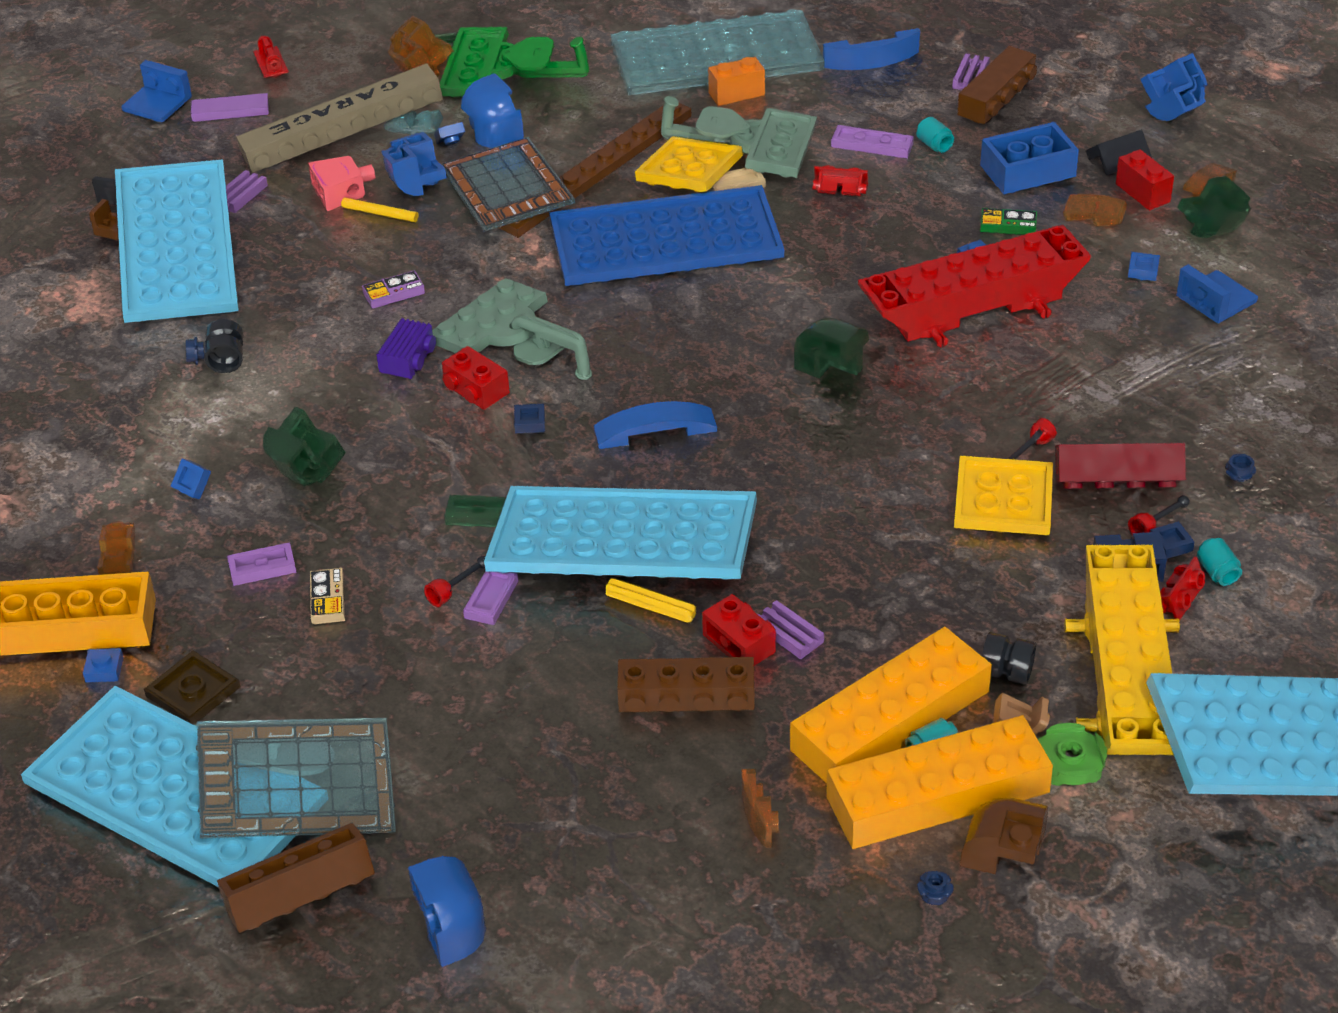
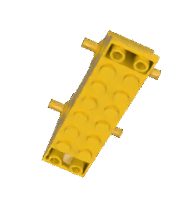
(1127, 645)

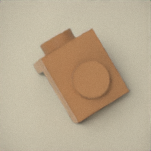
(1036, 715)

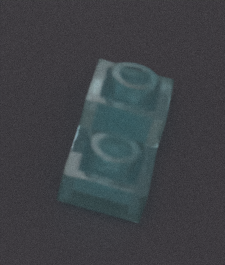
(412, 123)

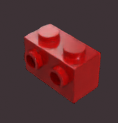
(1144, 179)
(475, 377)
(739, 630)

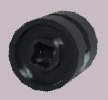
(224, 346)
(1010, 658)

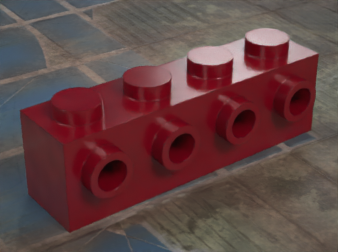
(1120, 463)

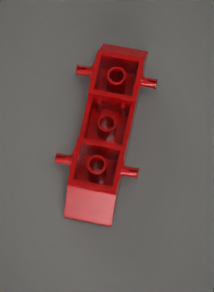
(1010, 273)

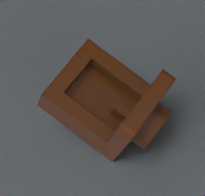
(104, 221)

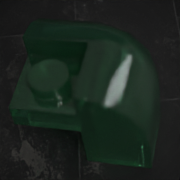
(1218, 209)
(830, 344)
(302, 450)

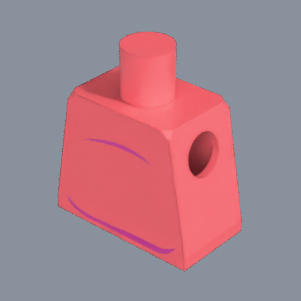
(339, 179)

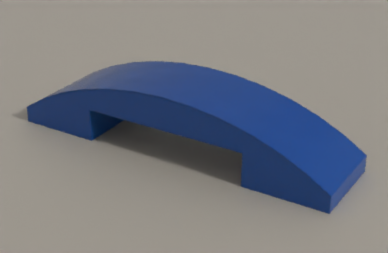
(873, 54)
(652, 418)

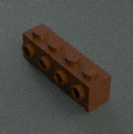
(996, 85)
(686, 687)
(296, 877)

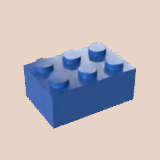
(1029, 157)

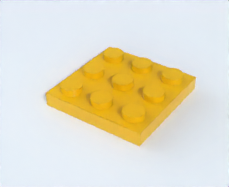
(688, 164)
(1004, 495)

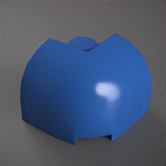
(1175, 88)
(492, 112)
(413, 163)
(449, 906)

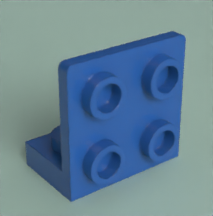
(162, 93)
(1213, 293)

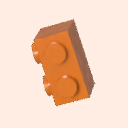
(736, 81)

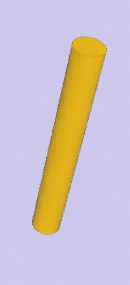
(378, 209)

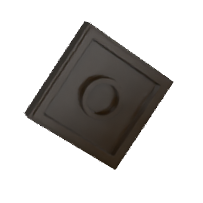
(192, 688)

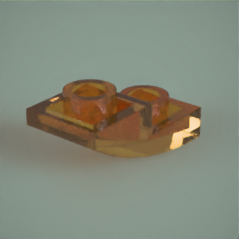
(1198, 180)
(1099, 208)
(117, 548)
(758, 808)

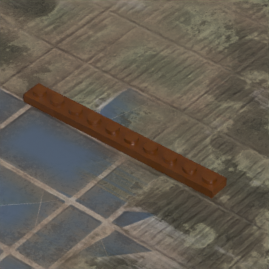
(606, 161)

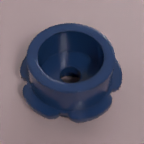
(194, 350)
(1240, 467)
(935, 894)

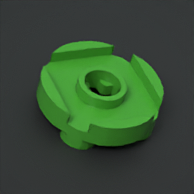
(1079, 769)

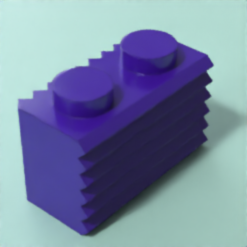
(406, 348)

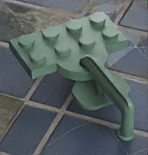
(772, 144)
(508, 318)

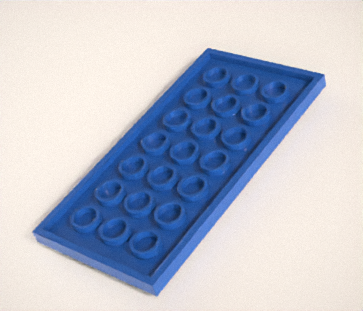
(665, 235)

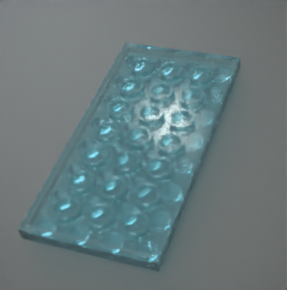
(682, 53)

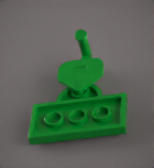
(486, 51)

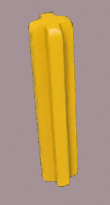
(650, 600)

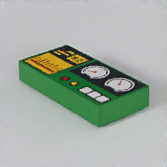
(1008, 221)

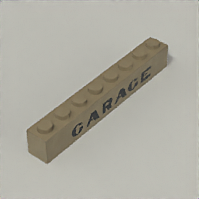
(339, 118)

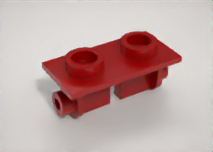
(269, 58)
(853, 180)
(1182, 588)

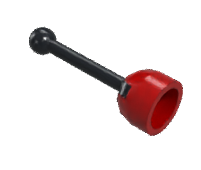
(1040, 433)
(1144, 521)
(439, 590)

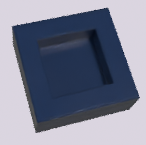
(529, 418)
(1175, 539)

